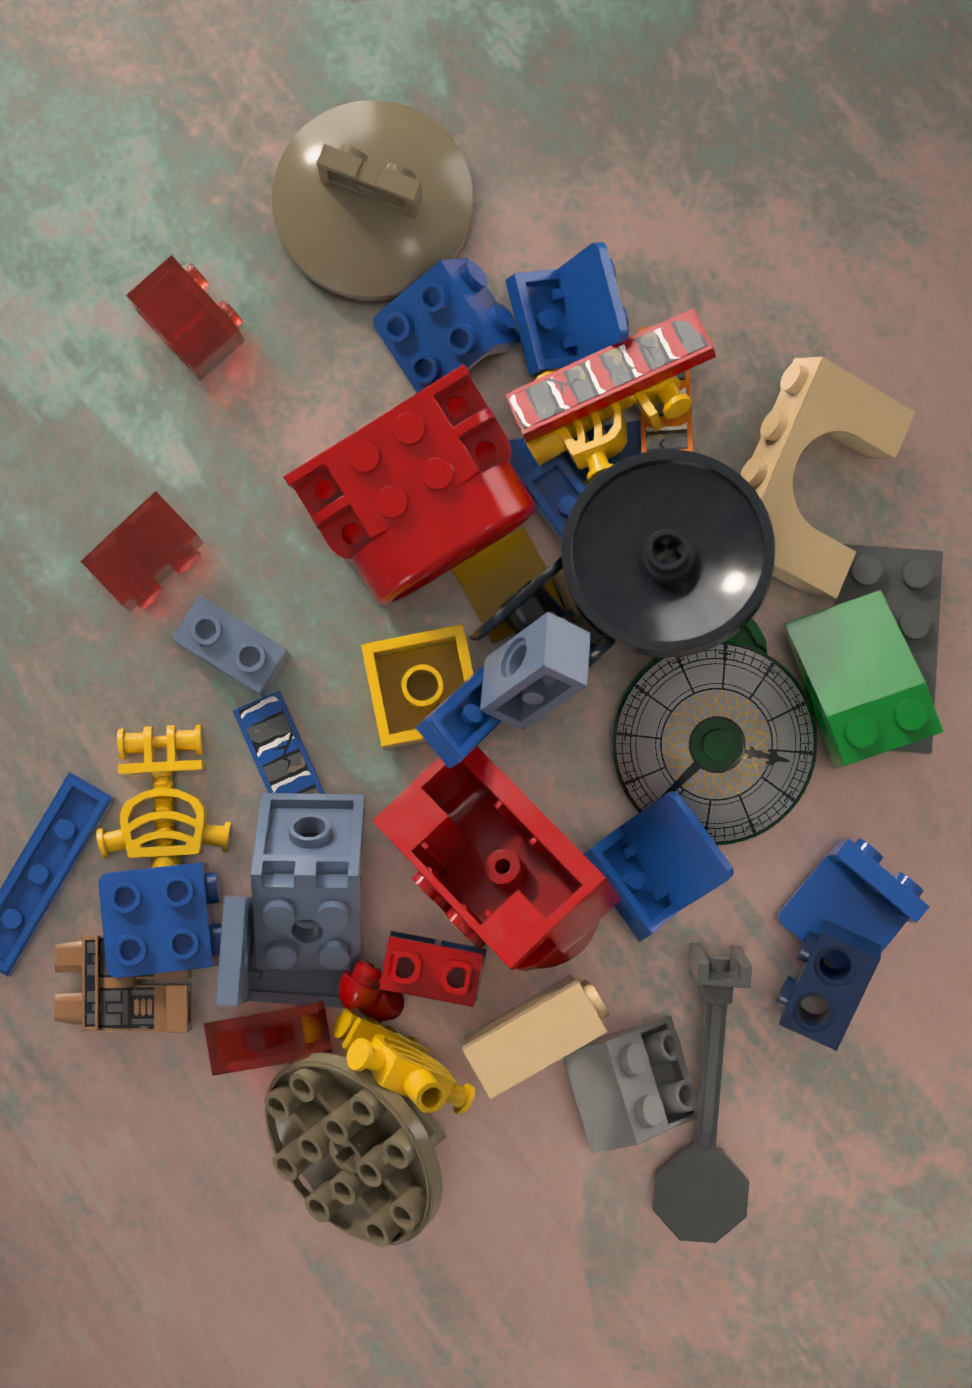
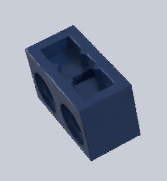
(838, 987)

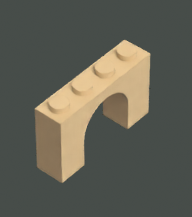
(813, 402)
(535, 1034)

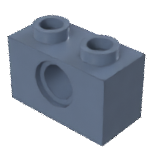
(231, 646)
(535, 671)

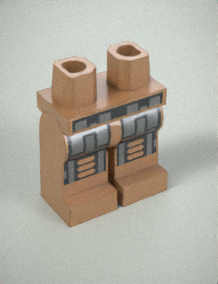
(119, 1002)

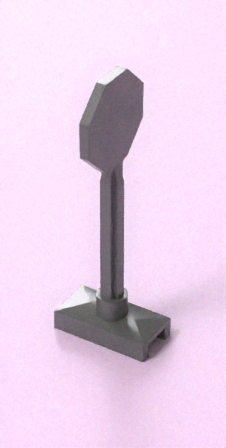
(700, 1188)

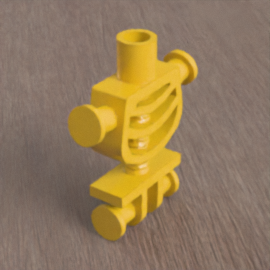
(607, 445)
(163, 794)
(400, 1064)

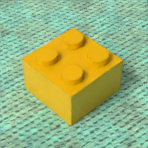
(412, 678)

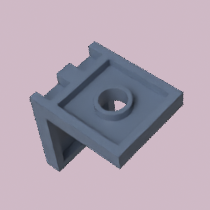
(308, 881)
(238, 973)

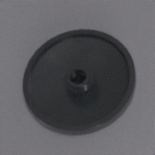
(659, 509)

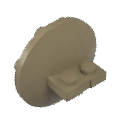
(371, 198)
(356, 1147)

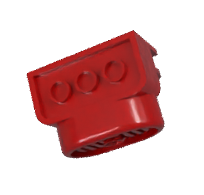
(416, 488)
(497, 864)

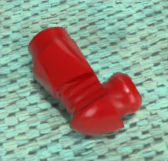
(362, 991)

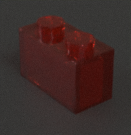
(186, 316)
(144, 553)
(267, 1038)

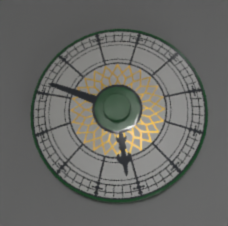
(721, 733)

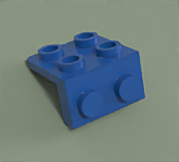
(568, 310)
(445, 322)
(659, 863)
(854, 894)
(160, 919)

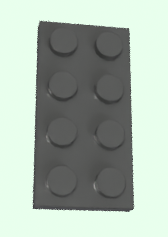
(913, 593)

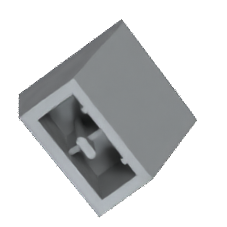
(631, 1085)

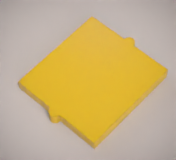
(499, 573)

